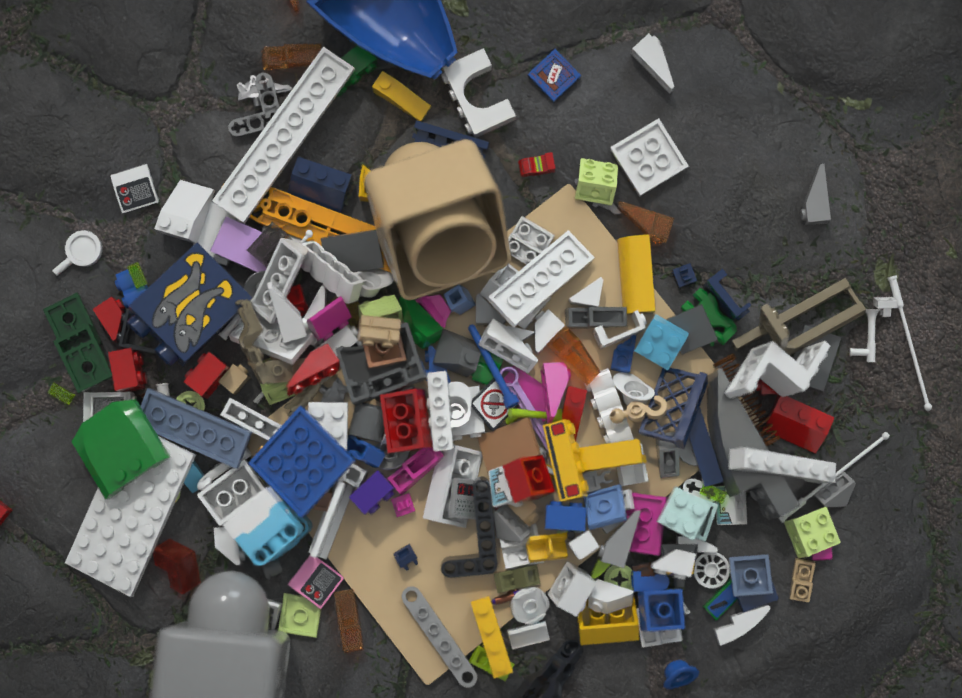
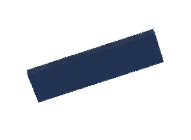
(704, 452)

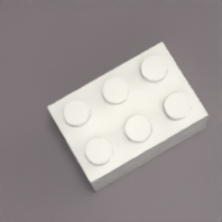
(231, 492)

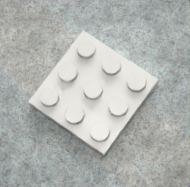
(649, 157)

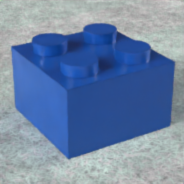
(565, 517)
(661, 610)

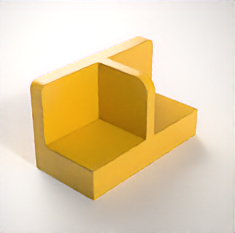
(546, 547)

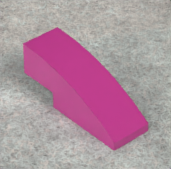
(415, 469)

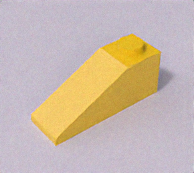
(400, 96)

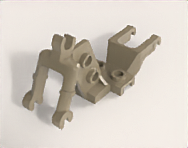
(273, 370)

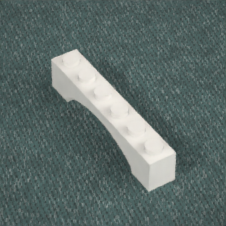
(775, 463)

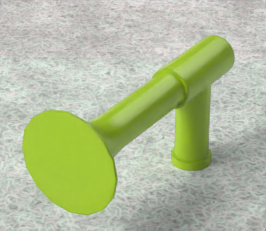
(514, 414)

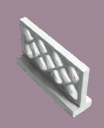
(331, 520)

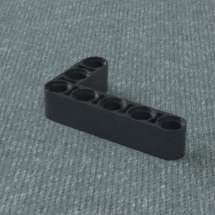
(482, 535)

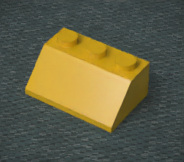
(608, 628)

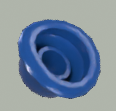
(679, 674)

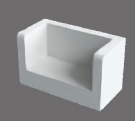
(583, 544)

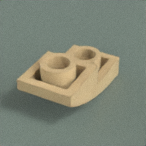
(802, 580)

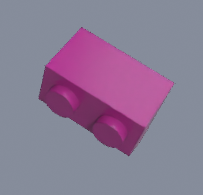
(328, 319)

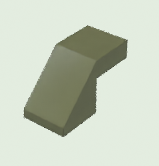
(517, 578)

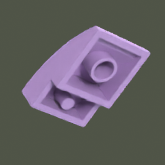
(233, 242)

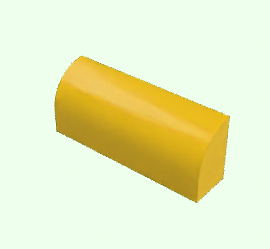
(636, 274)

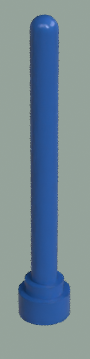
(509, 398)

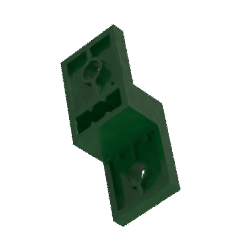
(78, 342)

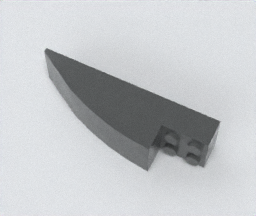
(733, 429)

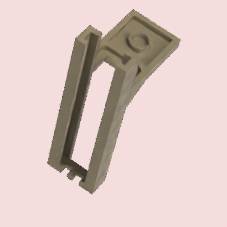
(774, 324)

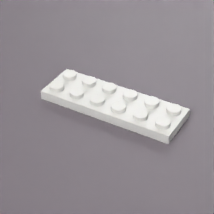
(540, 278)

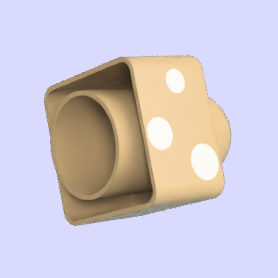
(437, 216)

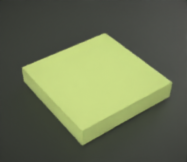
(299, 616)

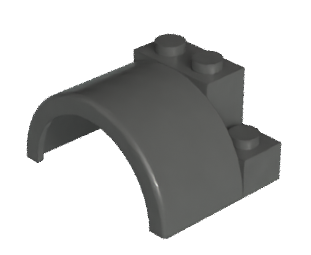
(370, 383)

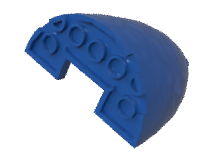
(400, 32)

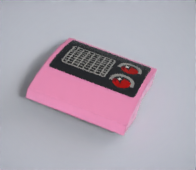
(315, 581)

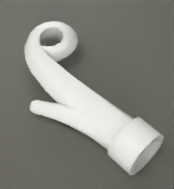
(218, 469)

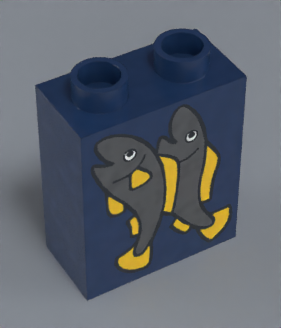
(187, 306)

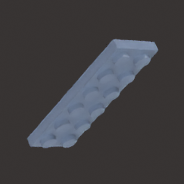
(195, 428)

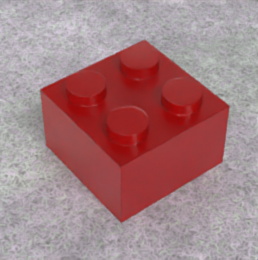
(127, 370)
(206, 375)
(528, 478)

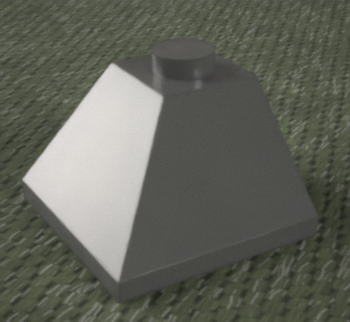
(456, 353)

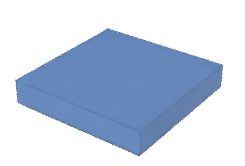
(605, 507)

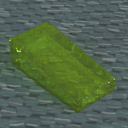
(137, 275)
(61, 393)
(714, 493)

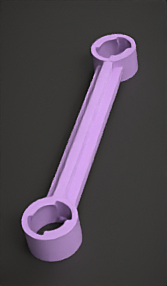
(526, 404)

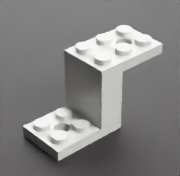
(778, 369)

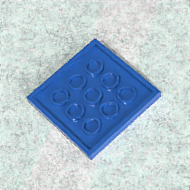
(302, 461)

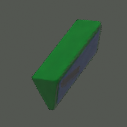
(720, 601)

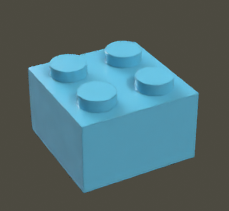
(661, 342)

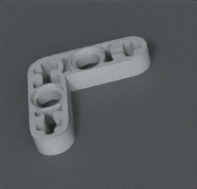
(267, 109)

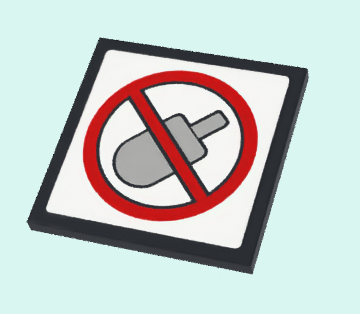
(490, 405)

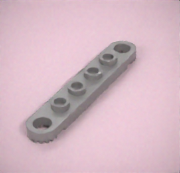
(439, 636)

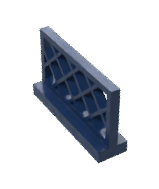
(690, 406)

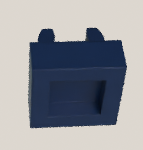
(684, 275)
(405, 556)

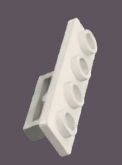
(440, 411)

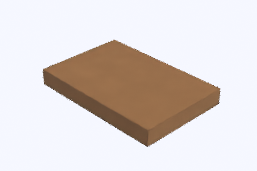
(508, 444)

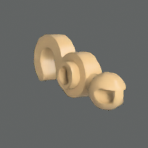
(637, 411)

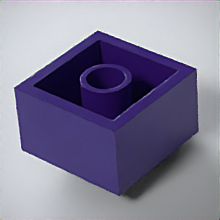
(372, 493)

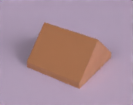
(384, 357)

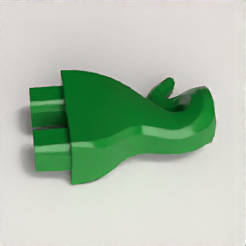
(715, 316)

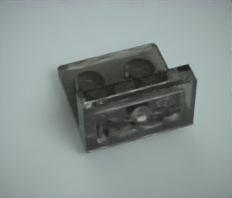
(266, 243)

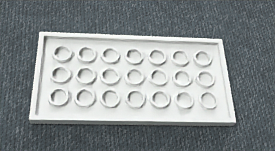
(124, 530)

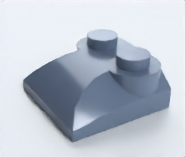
(750, 575)

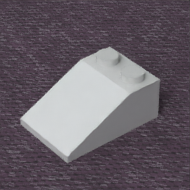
(185, 211)

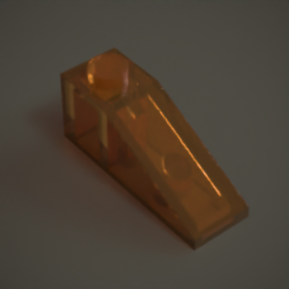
(649, 222)
(574, 355)

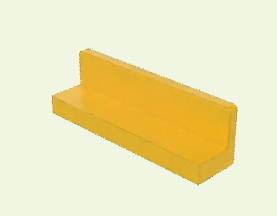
(611, 455)

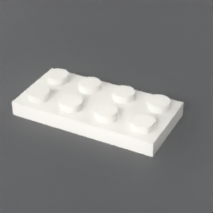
(272, 343)
(334, 419)

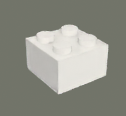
(572, 589)

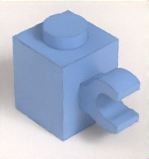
(459, 299)

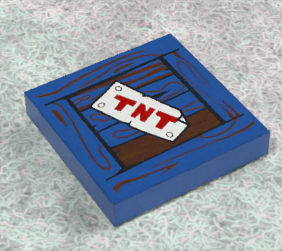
(554, 75)

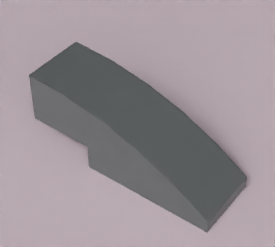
(595, 316)

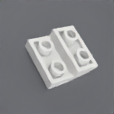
(528, 240)

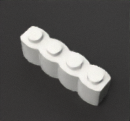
(332, 273)
(604, 401)

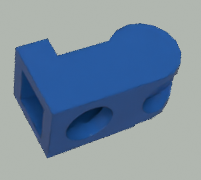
(648, 583)

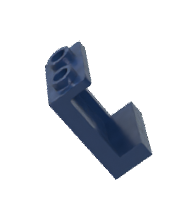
(724, 300)

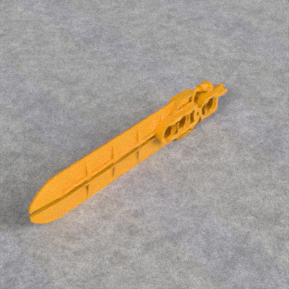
(315, 213)

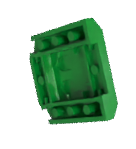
(118, 446)

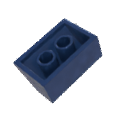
(320, 184)

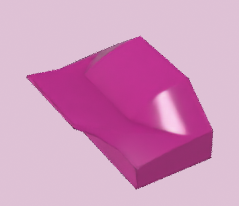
(436, 308)

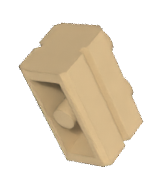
(379, 330)

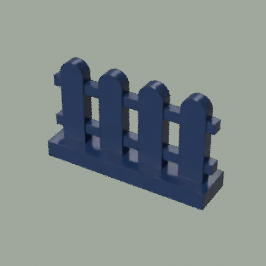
(444, 134)

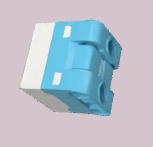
(267, 527)

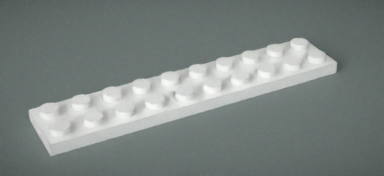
(283, 135)

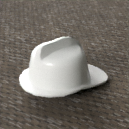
(374, 281)
(632, 388)
(460, 403)

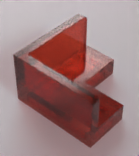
(179, 563)

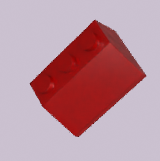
(406, 420)
(799, 423)

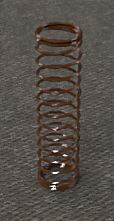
(732, 357)

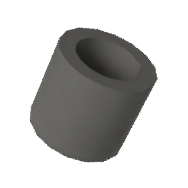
(367, 422)

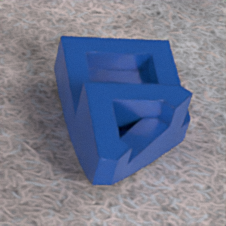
(623, 356)

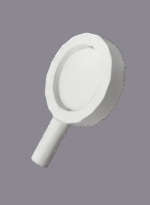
(82, 249)

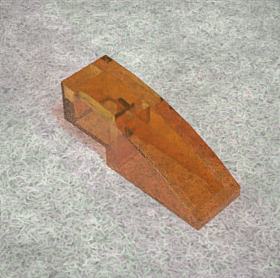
(289, 55)
(348, 621)

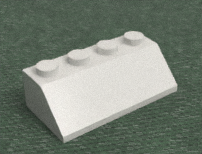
(281, 273)
(456, 463)

